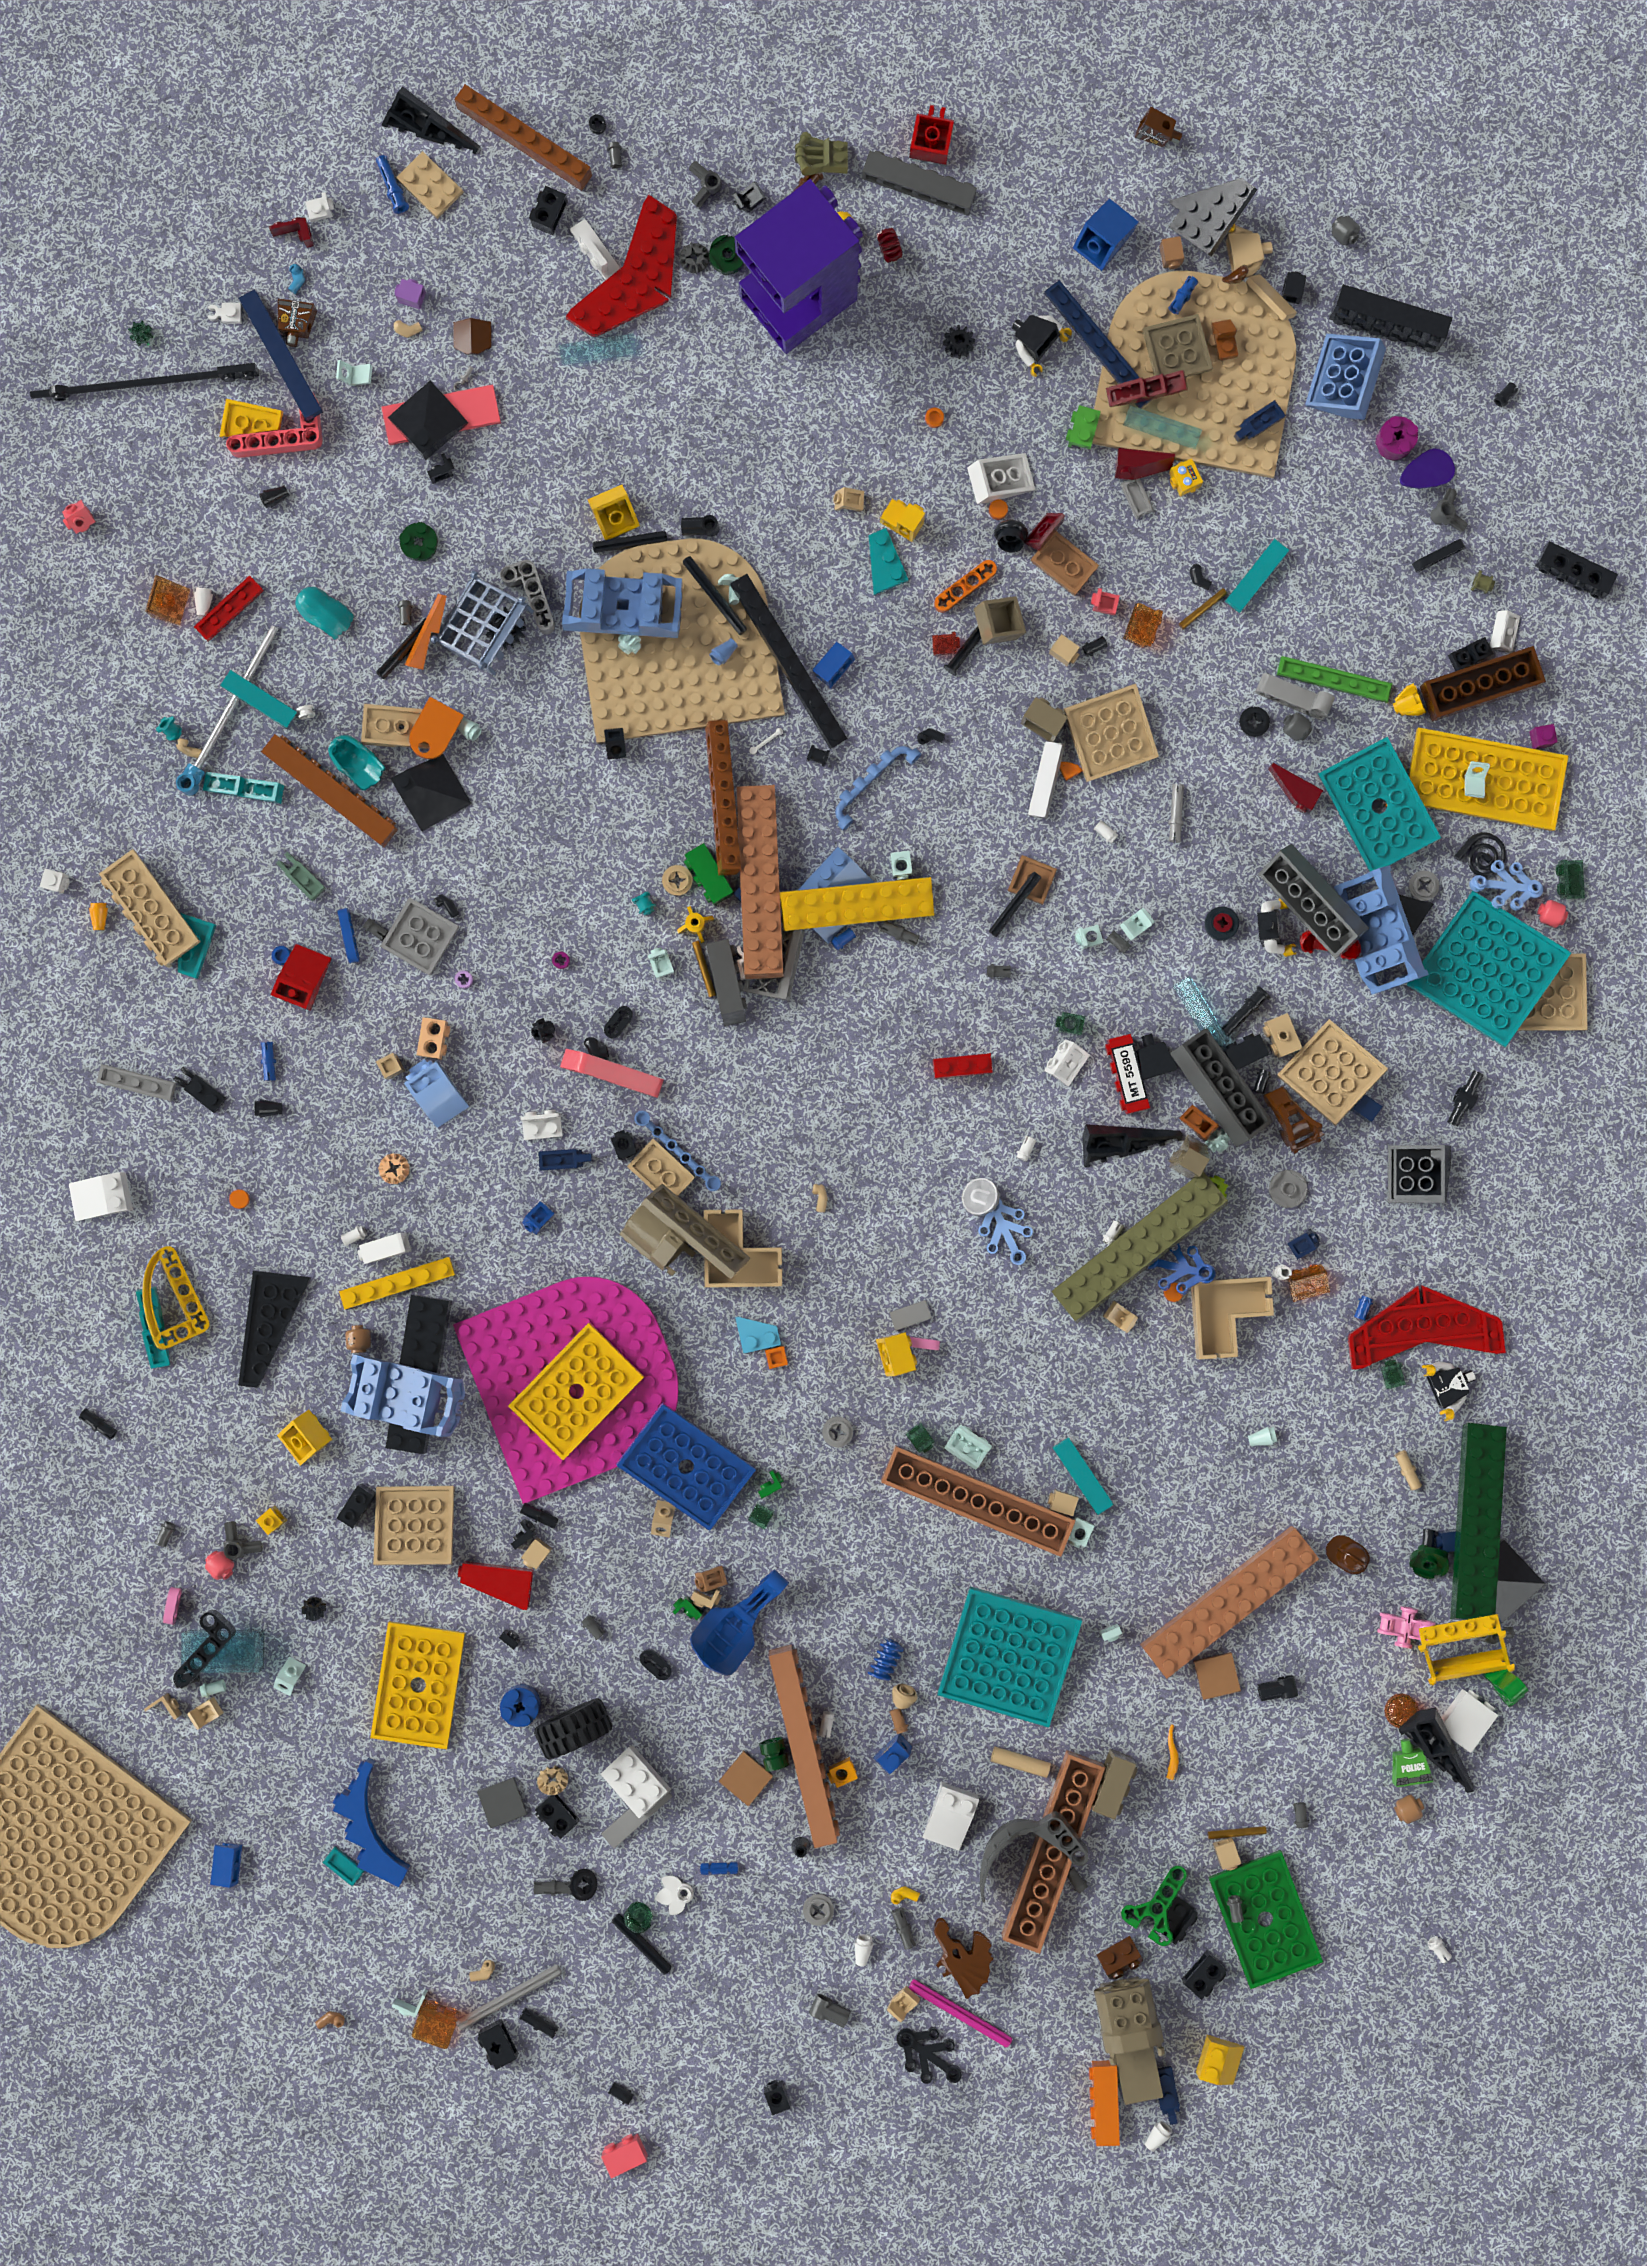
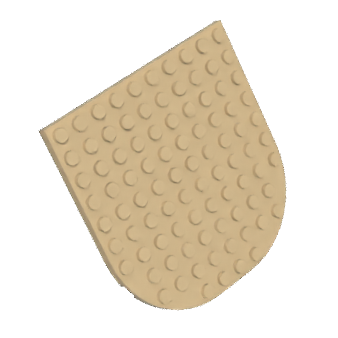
(1214, 399)
(673, 680)
(73, 1835)

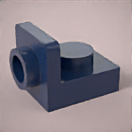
(1304, 1243)

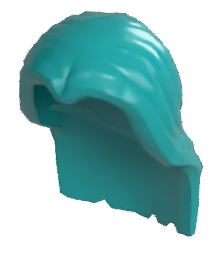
(323, 611)
(355, 761)

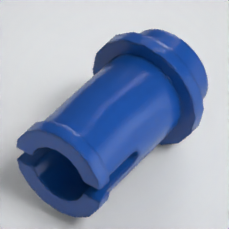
(845, 937)
(1363, 1307)

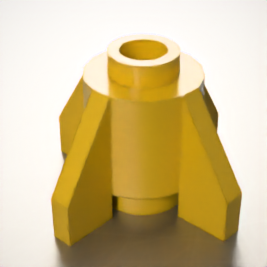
(1409, 702)
(699, 927)

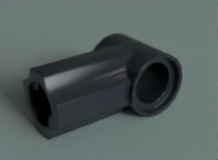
(697, 526)
(1280, 1688)

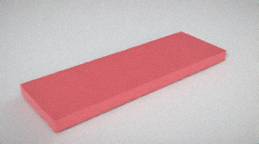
(474, 404)

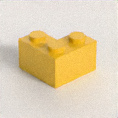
(903, 518)

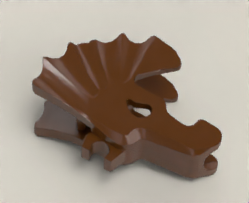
(1284, 1107)
(969, 1967)

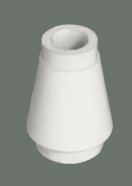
(202, 600)
(863, 1948)
(1158, 2136)

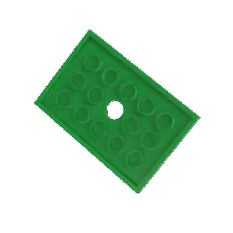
(1274, 1949)

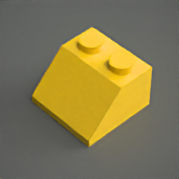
(613, 512)
(896, 1354)
(304, 1437)
(1219, 2061)

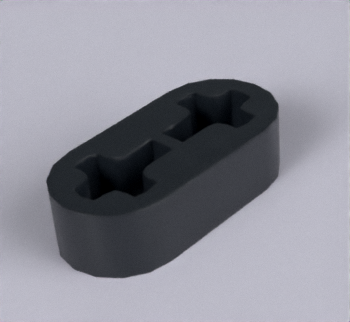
(614, 1019)
(658, 1661)

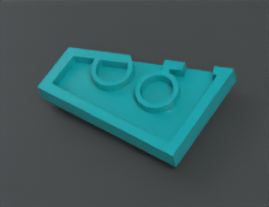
(885, 563)
(192, 961)

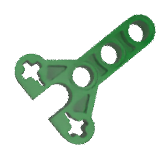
(1507, 1686)
(1146, 1909)

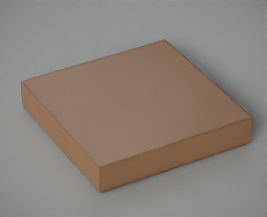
(1023, 871)
(1217, 1675)
(745, 1778)

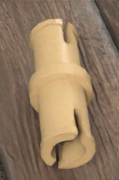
(1408, 1470)

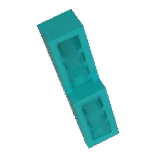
(1257, 575)
(258, 699)
(243, 787)
(1083, 1476)

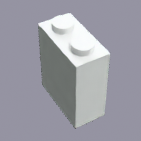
(1468, 1719)

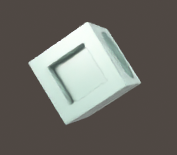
(903, 856)
(1088, 1528)

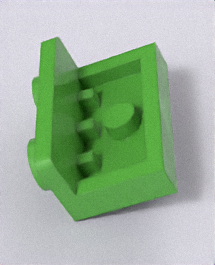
(1084, 427)

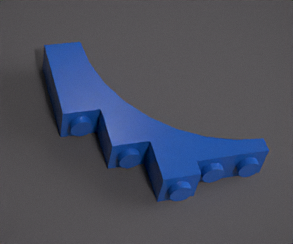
(375, 1856)

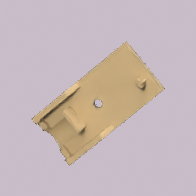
(382, 725)

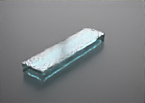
(597, 349)
(1162, 427)
(1199, 1009)

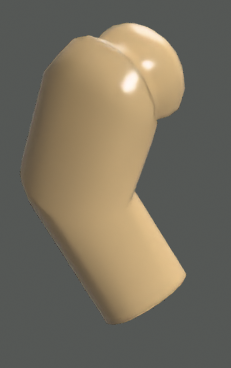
(406, 330)
(189, 751)
(822, 1197)
(484, 1973)

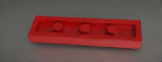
(228, 608)

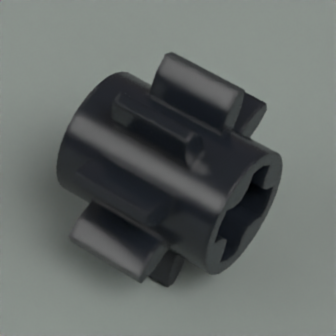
(543, 1030)
(313, 1608)

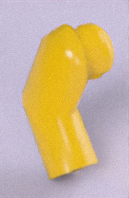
(902, 1893)

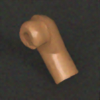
(330, 2017)

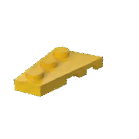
(248, 418)

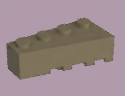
(1190, 1158)

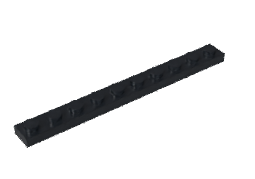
(788, 661)

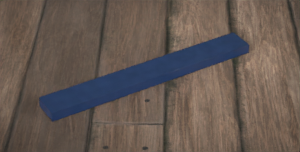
(1091, 335)
(280, 355)

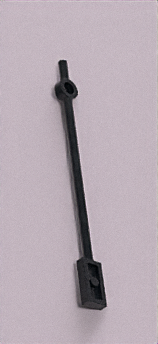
(226, 373)

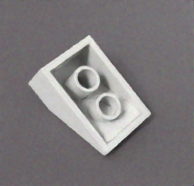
(1000, 477)
(100, 1196)
(951, 1816)

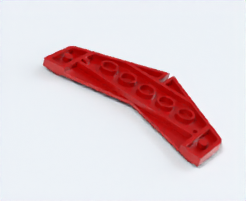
(632, 288)
(1434, 1321)

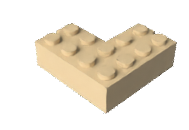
(763, 1263)
(1217, 1306)

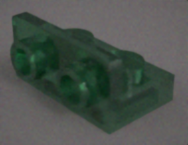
(1570, 879)

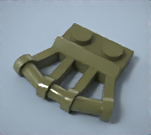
(821, 155)

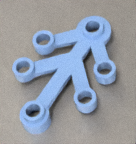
(1509, 885)
(1003, 1227)

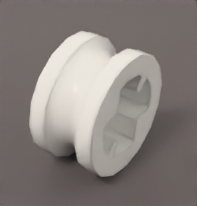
(305, 712)

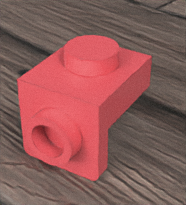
(1105, 602)

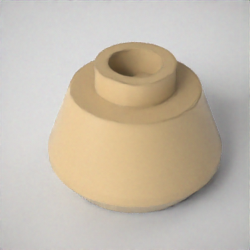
(903, 1696)

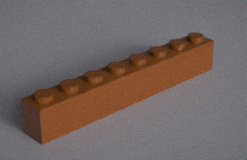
(523, 137)
(329, 790)

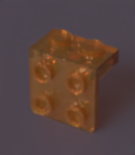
(435, 2024)

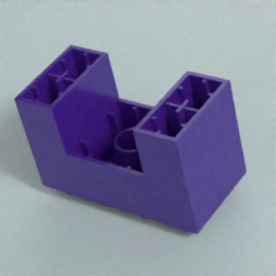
(800, 265)

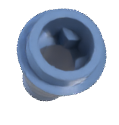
(722, 652)

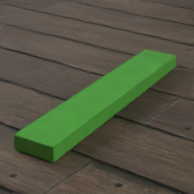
(1334, 679)

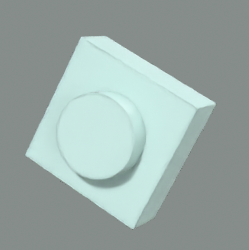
(1111, 1633)

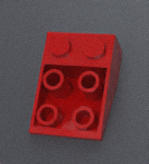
(301, 977)

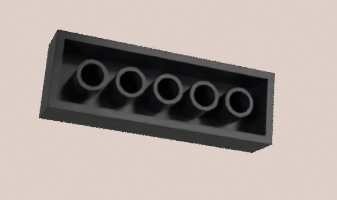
(1390, 318)

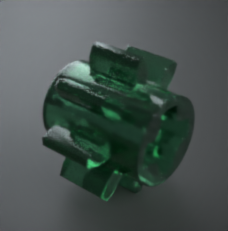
(142, 337)

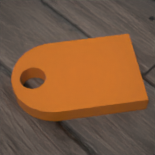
(435, 727)

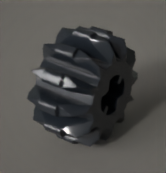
(956, 335)

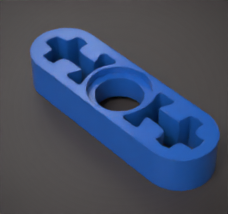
(347, 933)

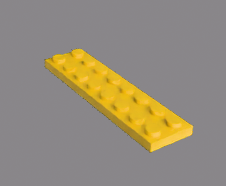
(857, 903)

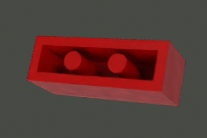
(962, 1066)

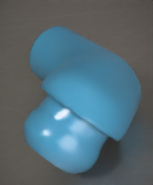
(298, 278)

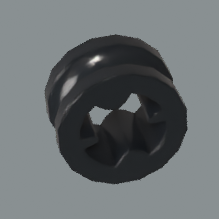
(601, 129)

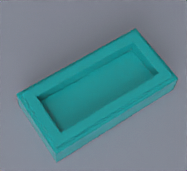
(343, 1866)

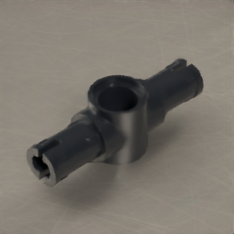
(1465, 1098)

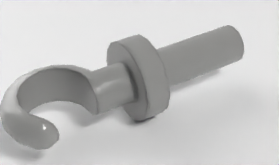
(463, 378)

